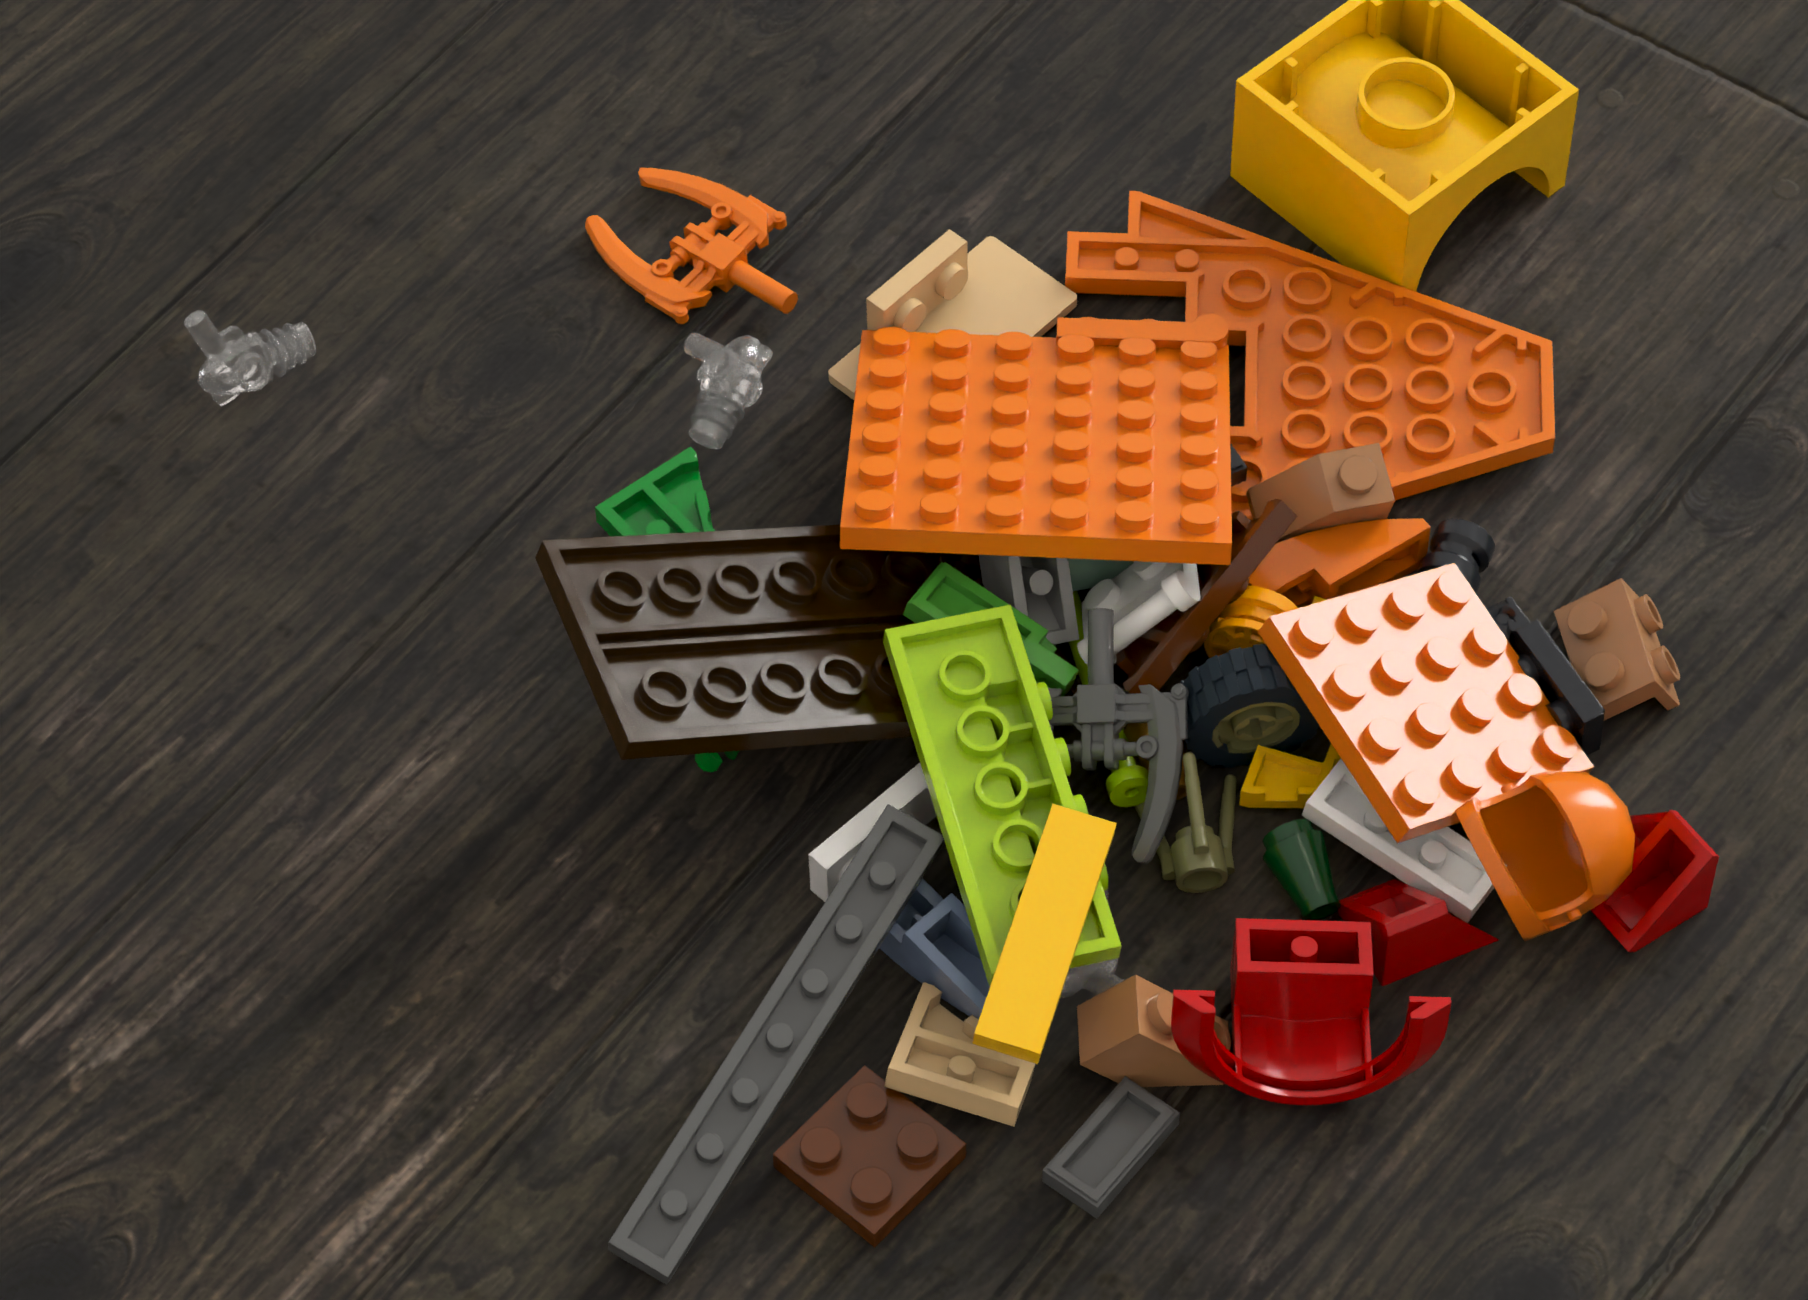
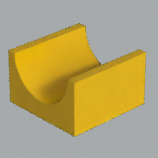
(1392, 125)

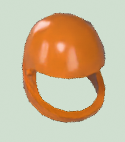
(1562, 845)

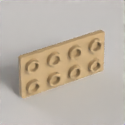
(972, 292)

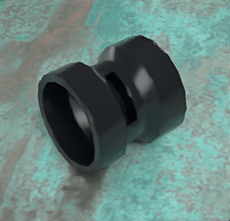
(1456, 543)

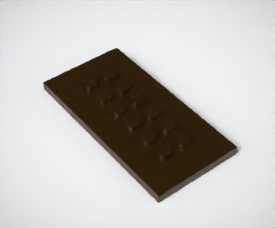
(738, 635)

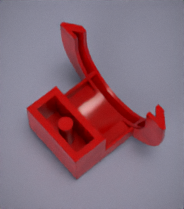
(1303, 1016)

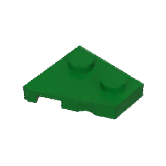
(660, 502)

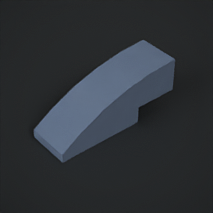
(939, 948)

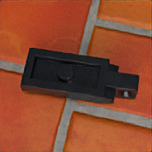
(1540, 658)

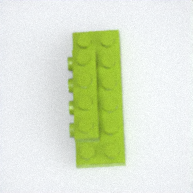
(989, 766)

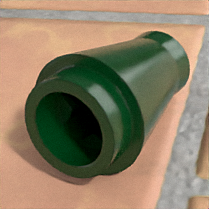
(1302, 867)

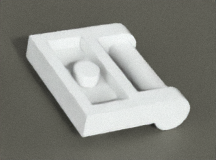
(1141, 599)

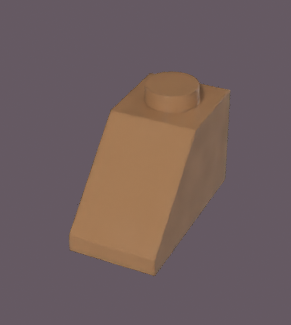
(1329, 490)

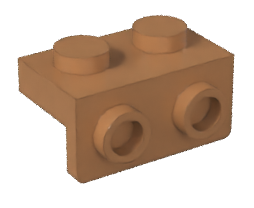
(1617, 648)

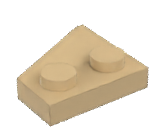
(943, 1065)

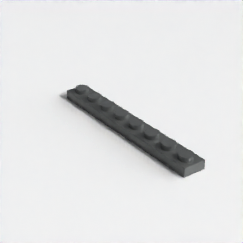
(775, 1045)

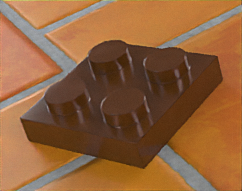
(869, 1156)

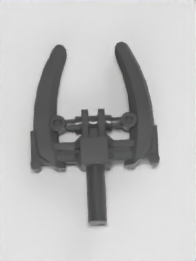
(1105, 709)

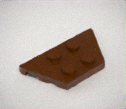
(1163, 648)

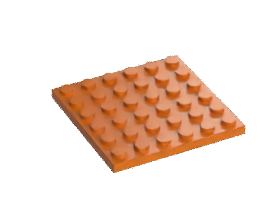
(1039, 448)

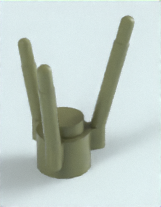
(1198, 856)

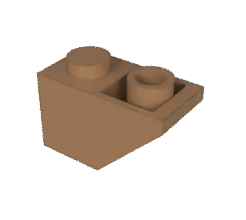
(1131, 1036)

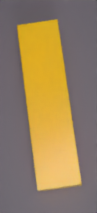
(1044, 934)

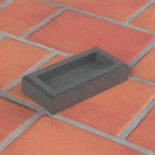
(1110, 1147)

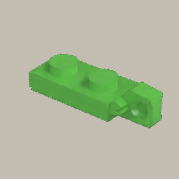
(953, 593)

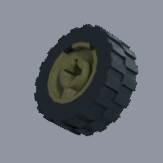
(1242, 704)

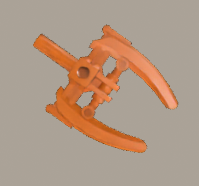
(716, 259)

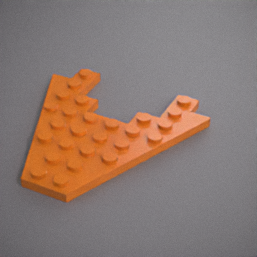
(1335, 352)

